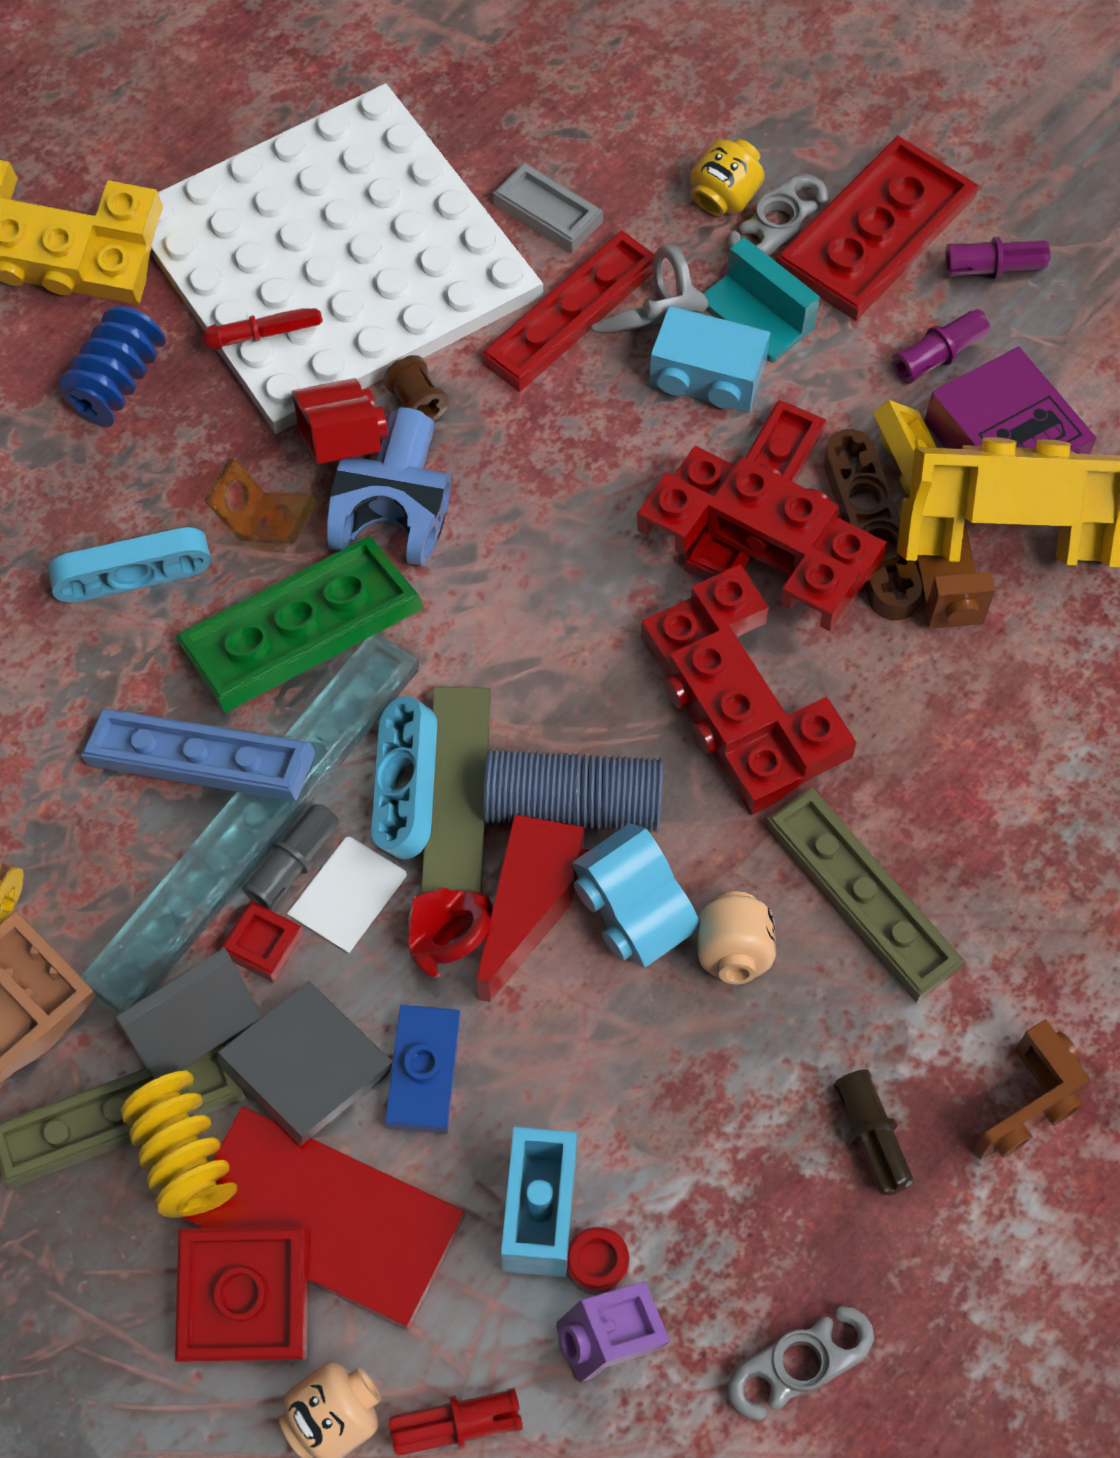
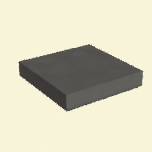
(304, 1062)

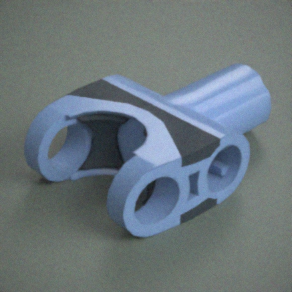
(392, 489)

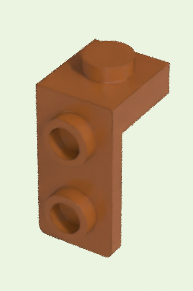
(954, 590)
(1057, 1069)

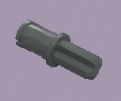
(291, 856)

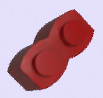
(339, 420)

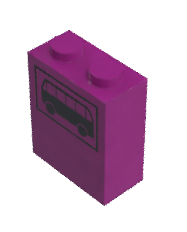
(1005, 401)

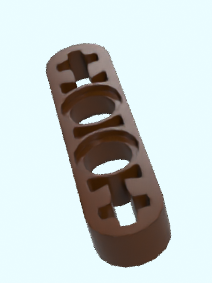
(878, 521)

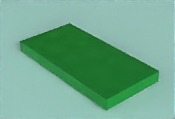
(298, 623)

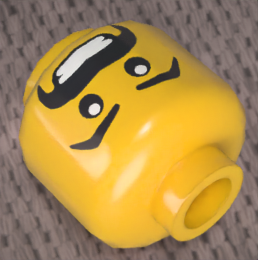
(726, 177)

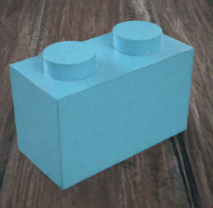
(709, 359)
(539, 1202)

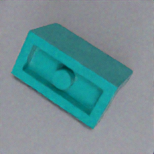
(764, 297)

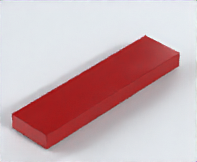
(569, 311)
(783, 444)

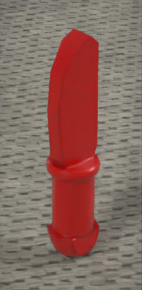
(252, 329)

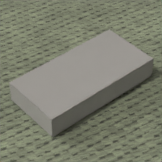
(548, 207)

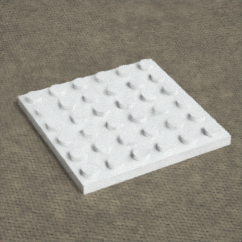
(345, 221)

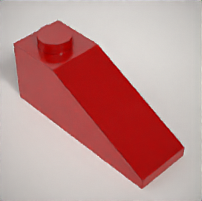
(530, 896)

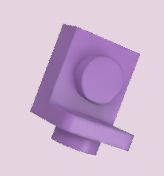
(610, 1330)

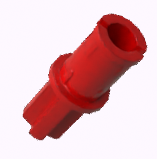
(455, 1422)

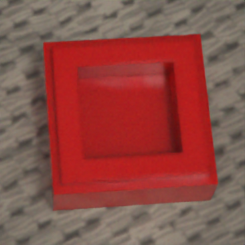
(262, 941)

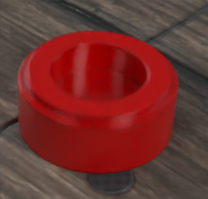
(597, 1260)

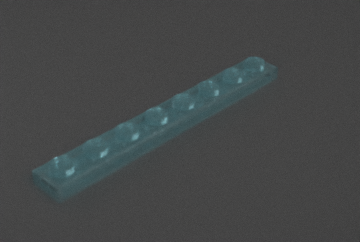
(245, 830)

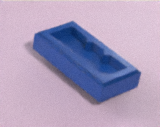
(423, 1069)

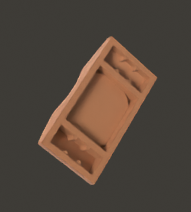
(37, 995)

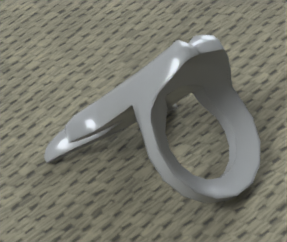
(654, 311)

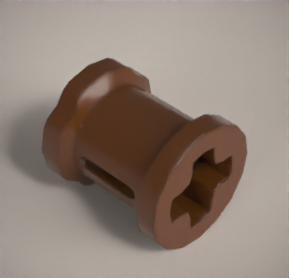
(411, 384)

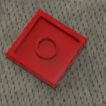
(242, 1294)

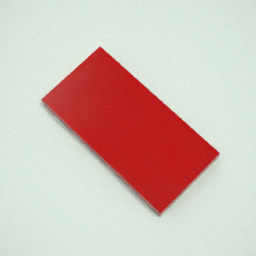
(877, 227)
(367, 1231)

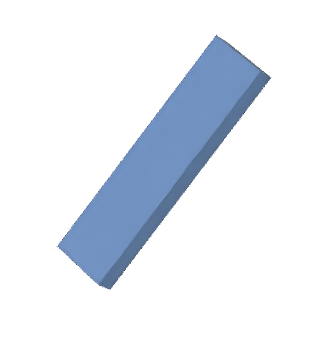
(199, 754)

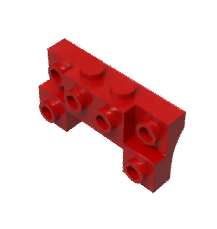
(770, 521)
(729, 699)

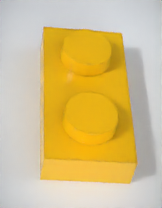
(901, 433)

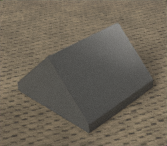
(189, 1016)

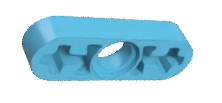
(129, 564)
(416, 797)

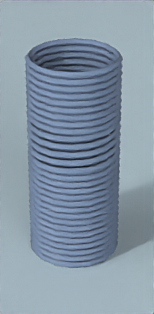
(573, 791)

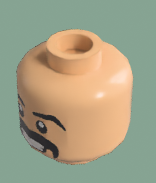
(736, 936)
(330, 1412)

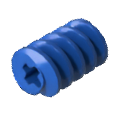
(110, 364)

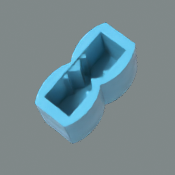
(636, 896)

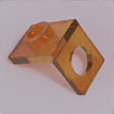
(263, 514)

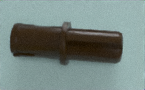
(873, 1132)

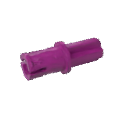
(995, 257)
(940, 346)

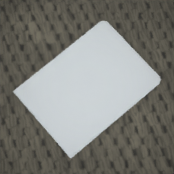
(348, 893)

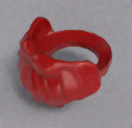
(441, 917)

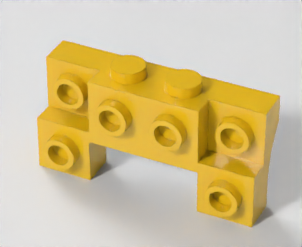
(76, 250)
(1013, 487)

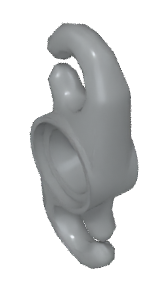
(784, 200)
(769, 1363)

